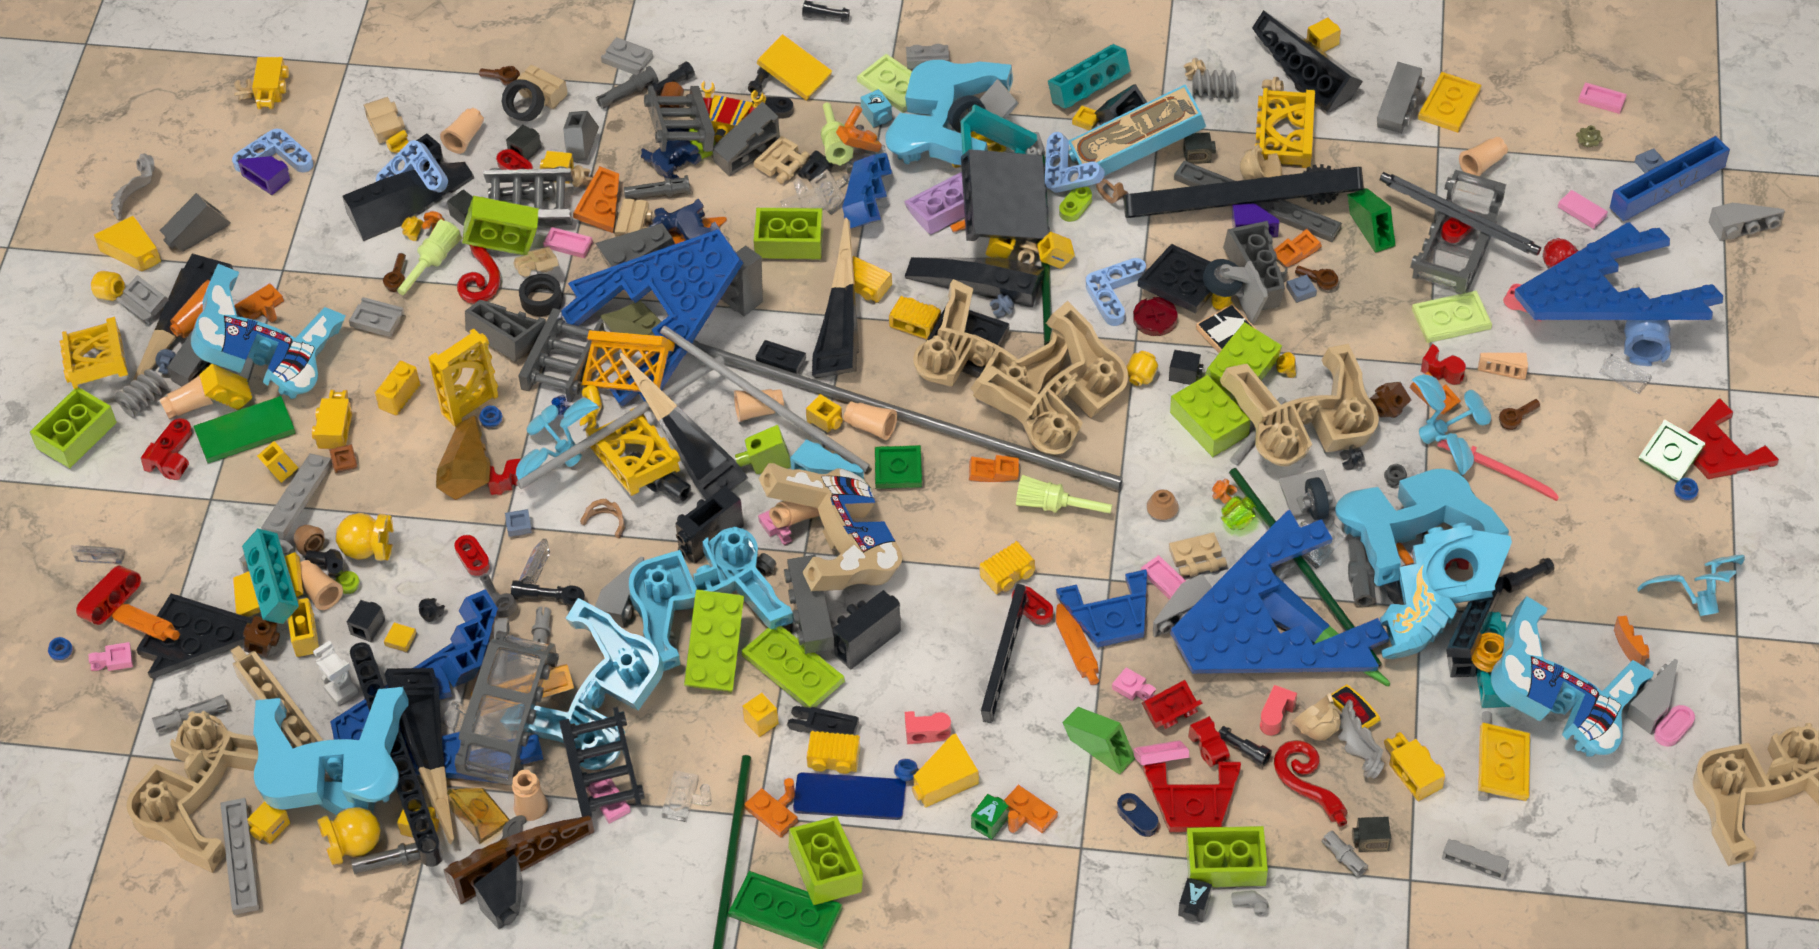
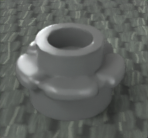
(1395, 470)
(765, 564)

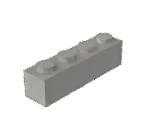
(1475, 859)

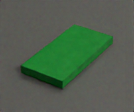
(244, 429)
(784, 910)

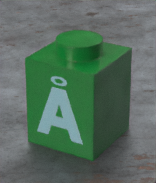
(990, 816)

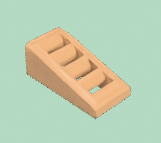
(1504, 364)

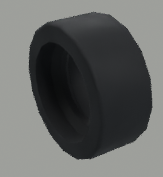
(510, 93)
(536, 282)

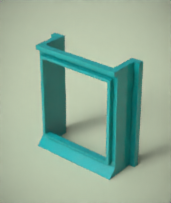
(996, 129)

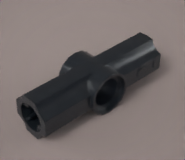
(668, 484)

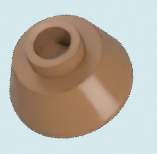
(1162, 505)
(309, 538)

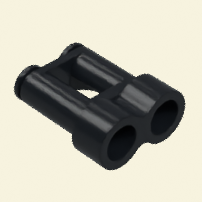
(816, 160)

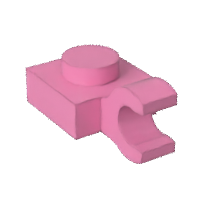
(783, 533)
(116, 657)
(1132, 685)

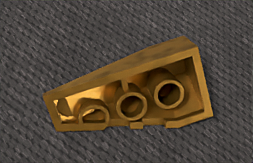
(464, 461)

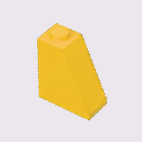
(128, 244)
(945, 773)

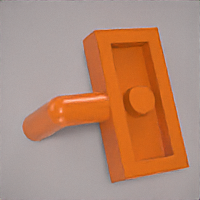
(856, 138)
(260, 303)
(1029, 809)
(772, 811)

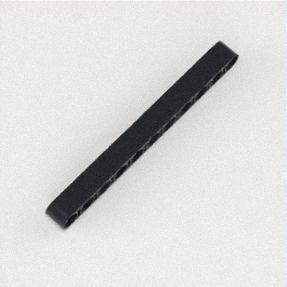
(1243, 192)
(370, 682)

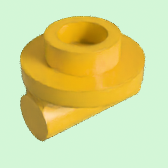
(397, 142)
(412, 227)
(1221, 302)
(1286, 364)

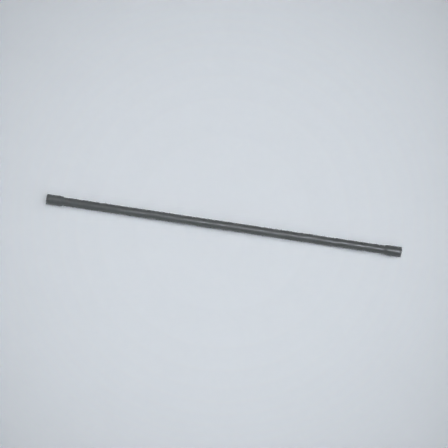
(1101, 477)

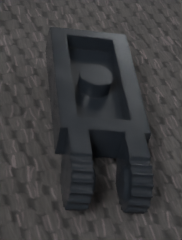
(822, 721)

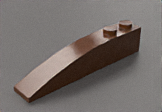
(528, 847)

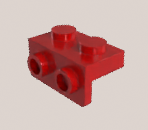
(1170, 704)

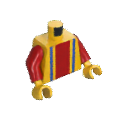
(726, 111)

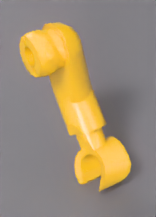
(592, 393)

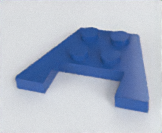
(1110, 619)

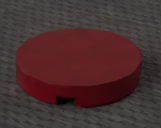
(1155, 316)

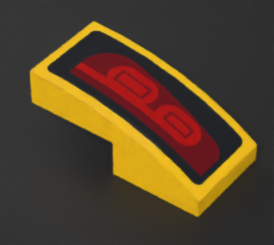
(1362, 708)

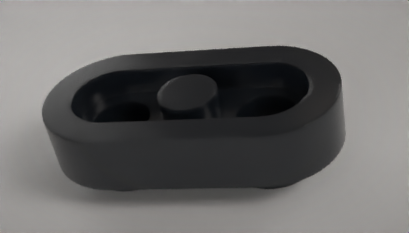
(780, 106)

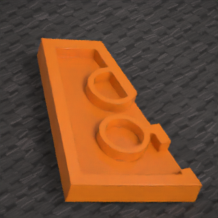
(599, 200)

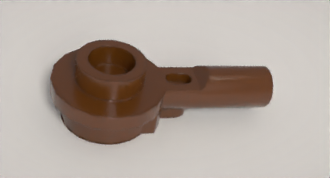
(505, 74)
(395, 278)
(1325, 278)
(1512, 418)

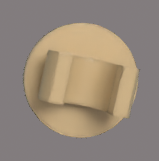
(1191, 68)
(1274, 84)
(244, 93)
(580, 176)
(1028, 249)

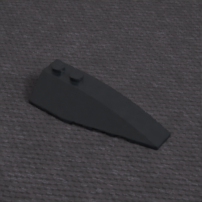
(1307, 64)
(394, 199)
(985, 275)

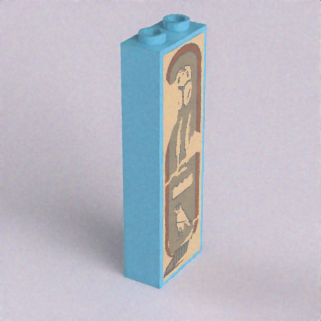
(1139, 131)

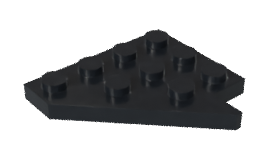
(202, 631)

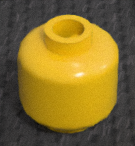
(107, 285)
(1142, 368)

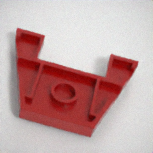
(1721, 454)
(1192, 804)

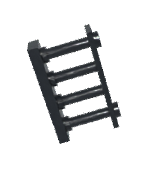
(577, 756)

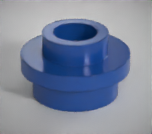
(488, 412)
(1686, 484)
(57, 644)
(906, 769)

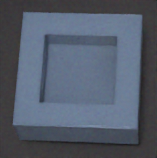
(1649, 160)
(1301, 288)
(518, 523)

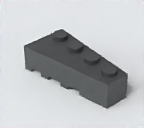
(1255, 245)
(810, 608)

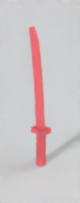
(1508, 471)

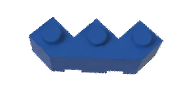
(864, 189)
(470, 638)

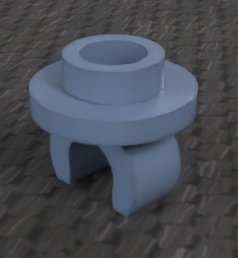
(1004, 303)
(163, 359)

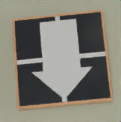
(1221, 326)

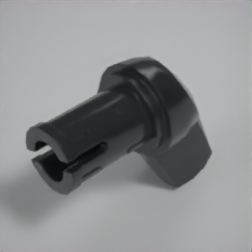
(331, 560)

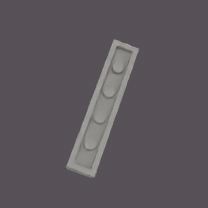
(297, 495)
(239, 856)

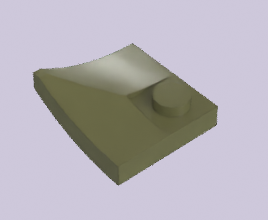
(631, 319)

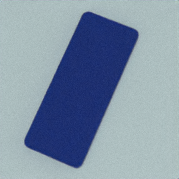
(849, 796)

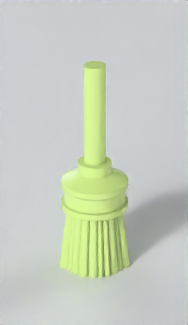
(835, 149)
(433, 251)
(1052, 497)

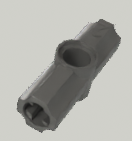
(1360, 573)

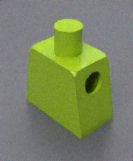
(765, 448)

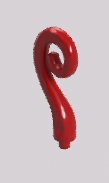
(494, 278)
(1325, 798)

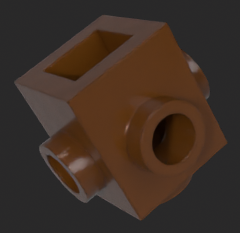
(1390, 399)
(260, 636)

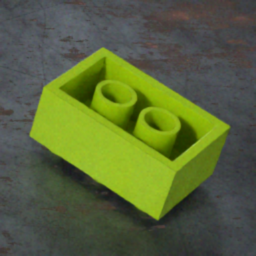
(500, 225)
(788, 233)
(1245, 347)
(1210, 415)
(73, 427)
(1227, 856)
(825, 860)

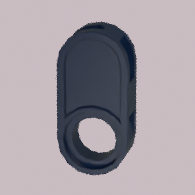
(1140, 819)

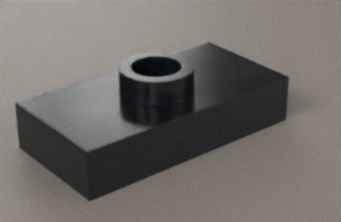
(780, 356)

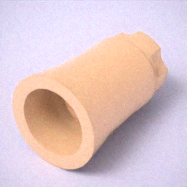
(462, 130)
(1483, 156)
(185, 399)
(750, 407)
(871, 419)
(789, 513)
(319, 586)
(528, 796)

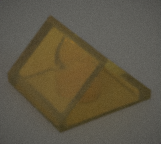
(477, 812)

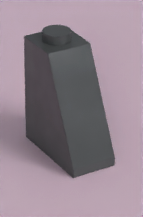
(193, 223)

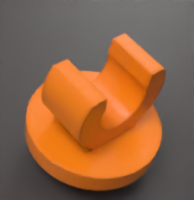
(431, 219)
(1221, 488)

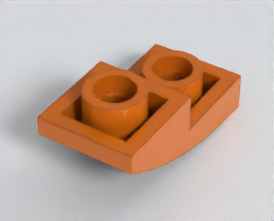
(1631, 645)

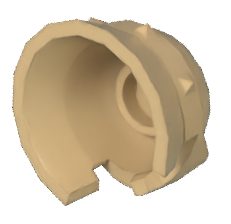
(1255, 166)
(1319, 720)

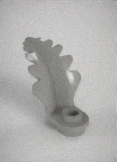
(146, 166)
(1360, 742)

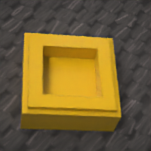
(1085, 118)
(400, 637)

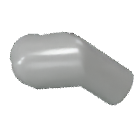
(1037, 148)
(1252, 898)

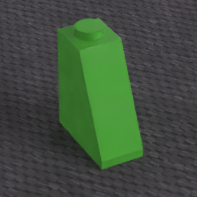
(1100, 738)

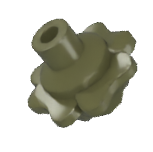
(1589, 136)

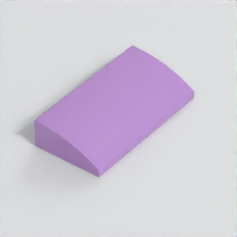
(938, 205)

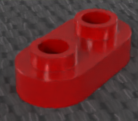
(511, 160)
(1455, 230)
(176, 435)
(472, 557)
(1037, 605)

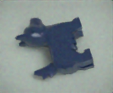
(675, 155)
(685, 220)

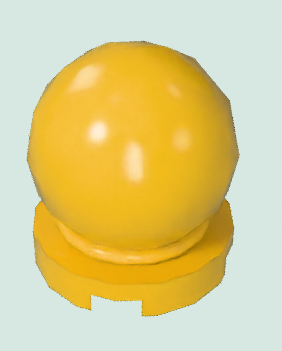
(363, 536)
(350, 833)

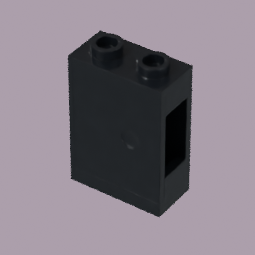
(706, 520)
(866, 628)

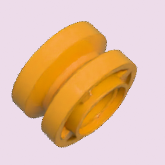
(1488, 651)

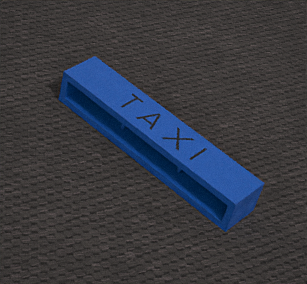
(1669, 178)

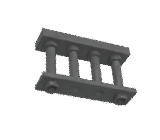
(696, 111)
(546, 217)
(548, 341)

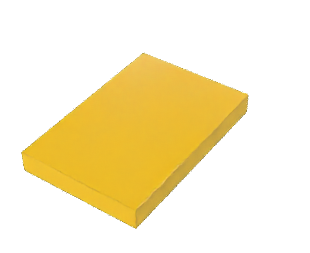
(794, 67)
(1449, 102)
(244, 592)
(1504, 761)

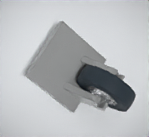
(996, 100)
(1229, 279)
(1308, 494)

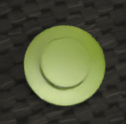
(349, 581)

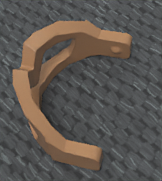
(1117, 194)
(589, 512)

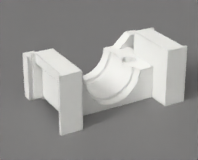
(336, 671)

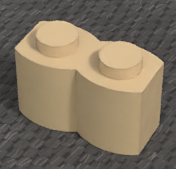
(383, 118)

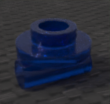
(559, 402)

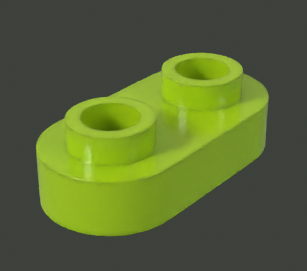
(1078, 200)

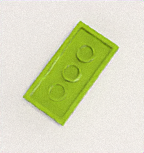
(714, 640)
(799, 674)

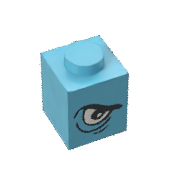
(876, 108)

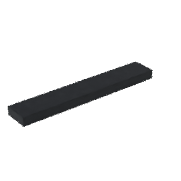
(1473, 624)
(1004, 653)

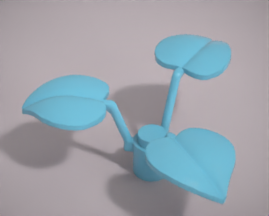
(572, 414)
(1436, 429)
(1707, 598)

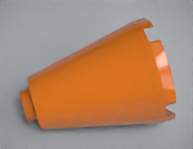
(186, 317)

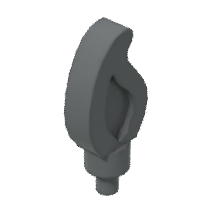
(513, 826)

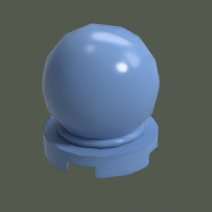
(1647, 341)

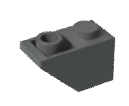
(579, 134)

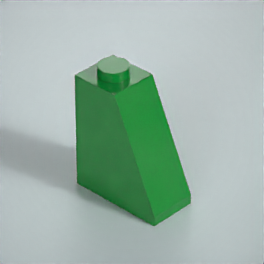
(1372, 218)

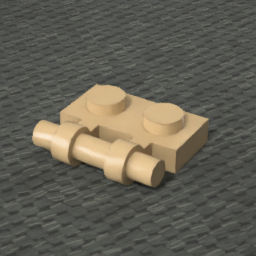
(776, 156)
(539, 259)
(1194, 550)

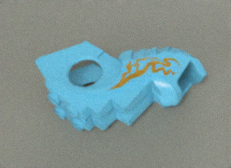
(1431, 593)

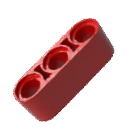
(108, 595)

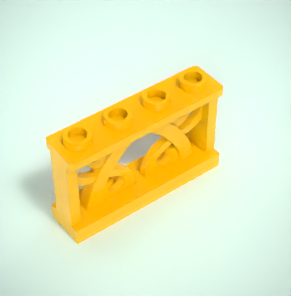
(1301, 105)
(452, 360)
(107, 363)
(641, 473)

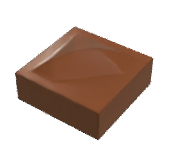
(343, 458)

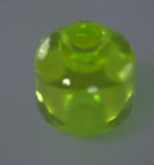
(1238, 512)

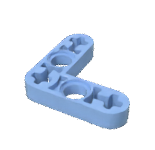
(272, 145)
(416, 162)
(1064, 172)
(1107, 284)

